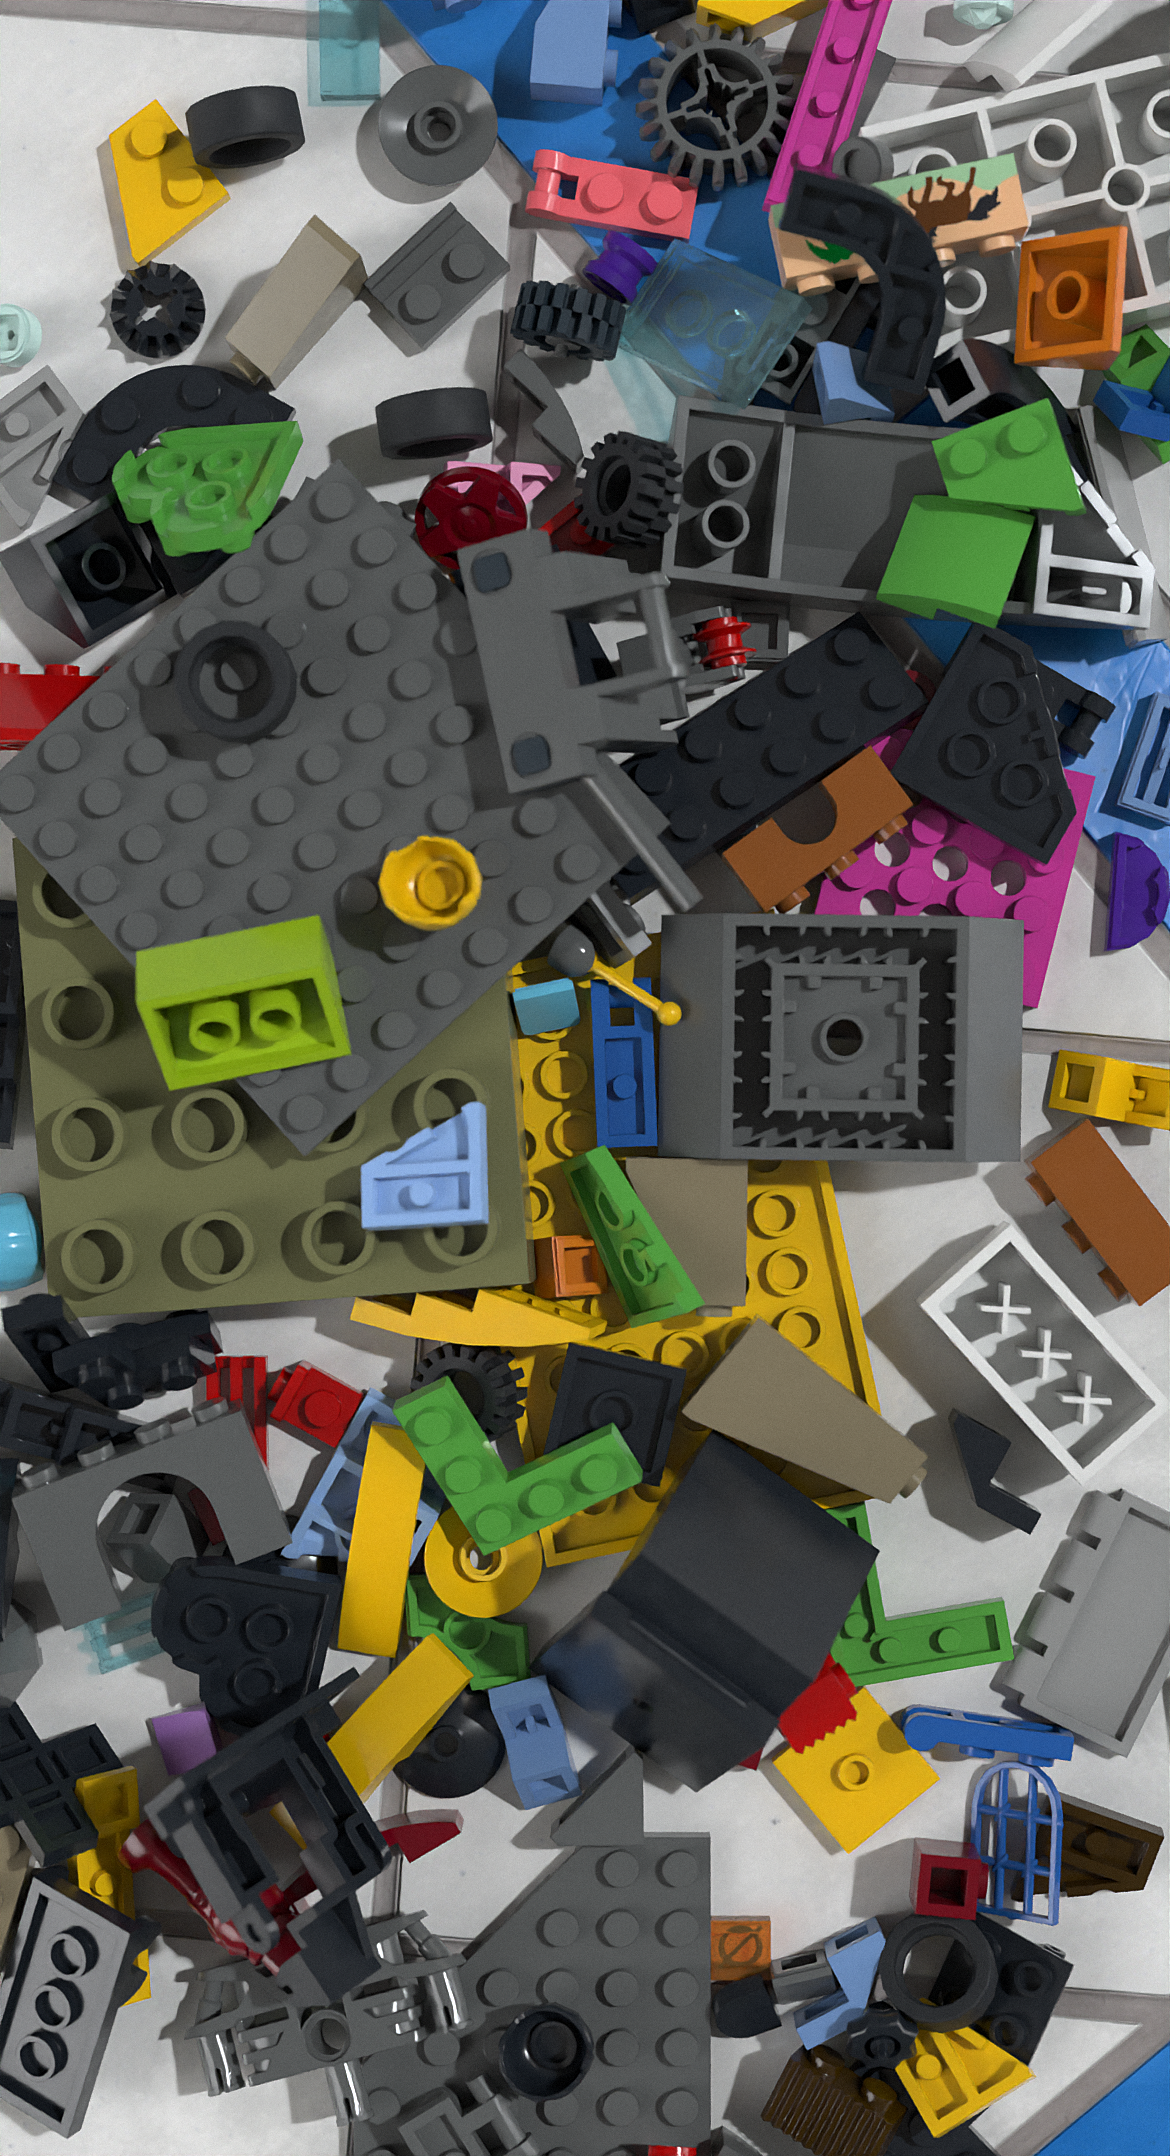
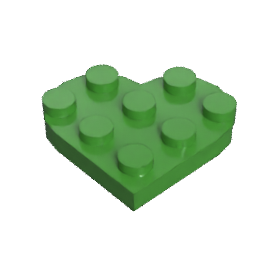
(208, 483)

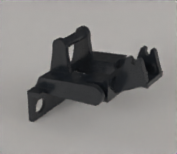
(344, 1850)

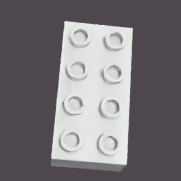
(1043, 1352)

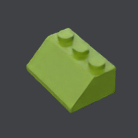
(242, 1002)

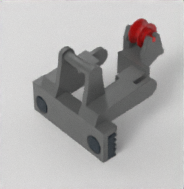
(539, 711)

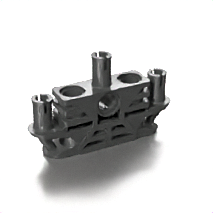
(296, 2041)

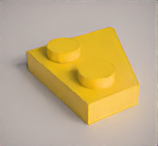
(160, 182)
(958, 2076)

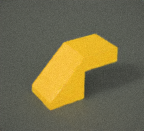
(1111, 1089)

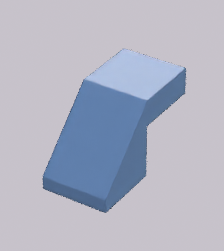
(843, 391)
(535, 1742)
(854, 1960)

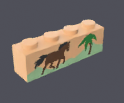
(958, 206)

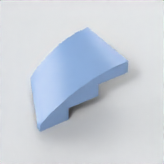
(330, 1513)

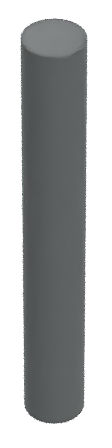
(643, 840)

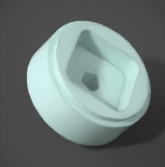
(983, 13)
(18, 335)

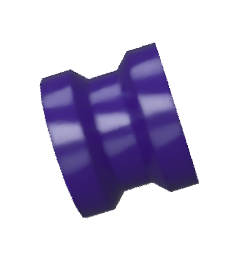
(619, 267)

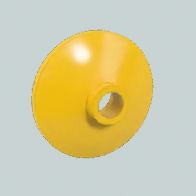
(478, 1592)

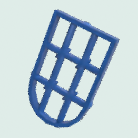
(1030, 1819)

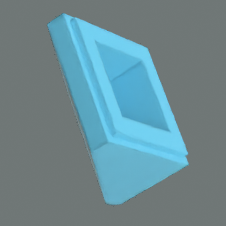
(546, 1006)

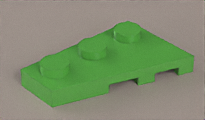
(629, 1243)

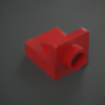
(314, 1402)

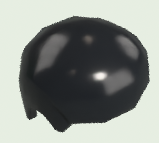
(546, 2052)

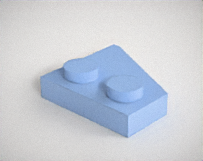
(432, 1178)

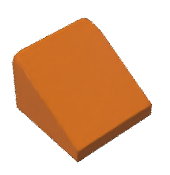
(568, 1267)

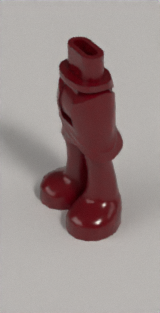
(148, 1851)

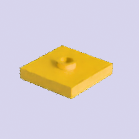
(858, 1774)

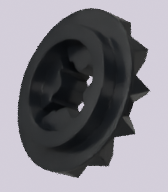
(151, 336)

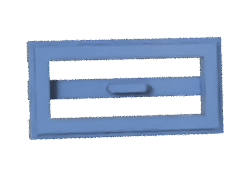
(1146, 806)

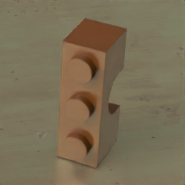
(864, 805)

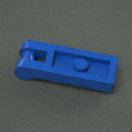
(623, 1068)
(984, 1733)

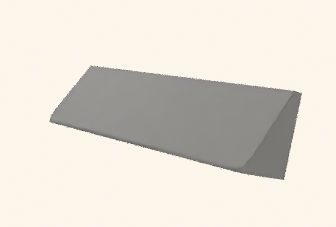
(1107, 469)

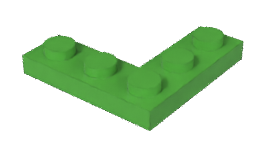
(513, 1504)
(917, 1642)

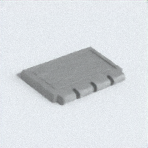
(1111, 1635)

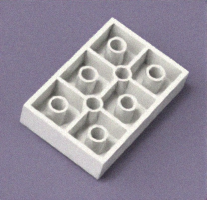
(1085, 158)

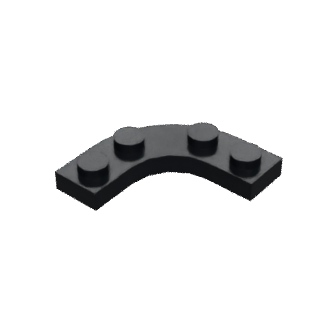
(896, 249)
(156, 404)

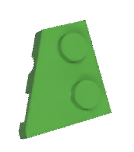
(1011, 463)

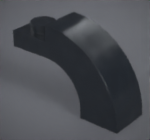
(981, 382)

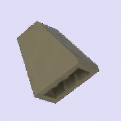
(296, 304)
(703, 1220)

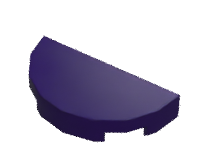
(1136, 893)

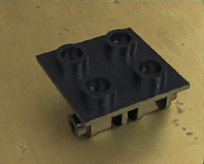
(1025, 1991)

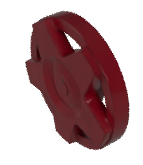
(466, 516)

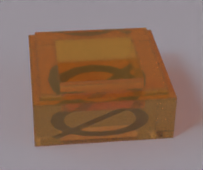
(740, 1947)

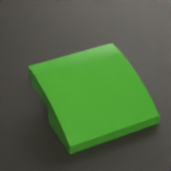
(955, 559)

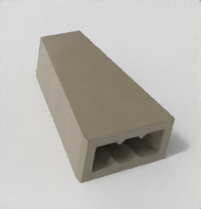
(795, 1409)

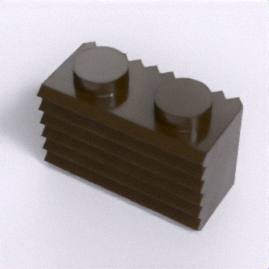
(832, 2106)

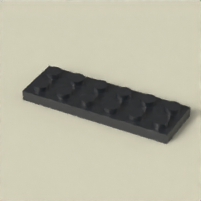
(770, 744)

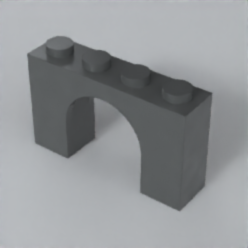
(208, 1449)

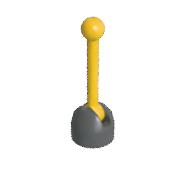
(578, 954)

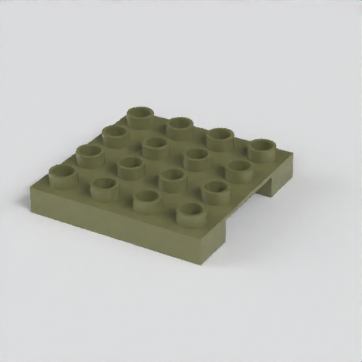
(196, 1188)

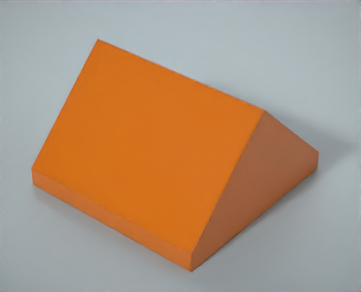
(1071, 299)

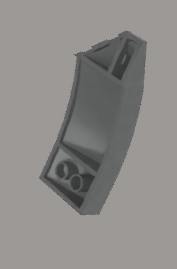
(816, 508)

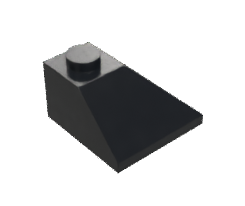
(88, 572)

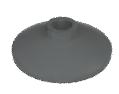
(432, 97)

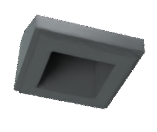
(802, 1977)

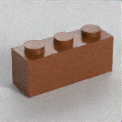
(1104, 1211)

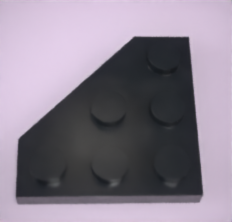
(992, 748)

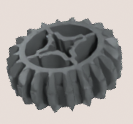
(692, 119)

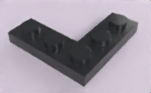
(48, 1324)

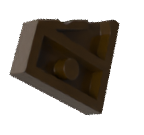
(1097, 1853)

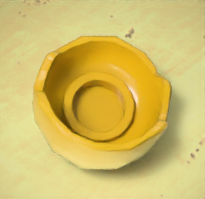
(431, 883)

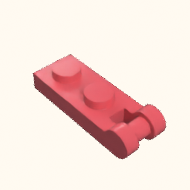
(612, 197)

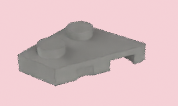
(35, 434)

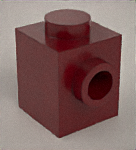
(947, 1878)

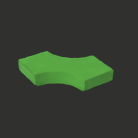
(488, 1647)

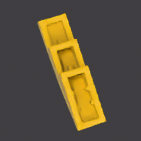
(494, 1319)
(392, 1720)

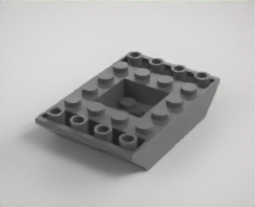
(752, 1056)

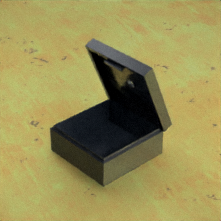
(712, 1616)

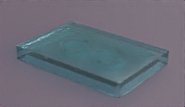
(711, 323)

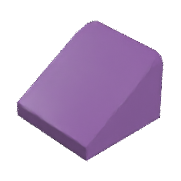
(186, 1737)

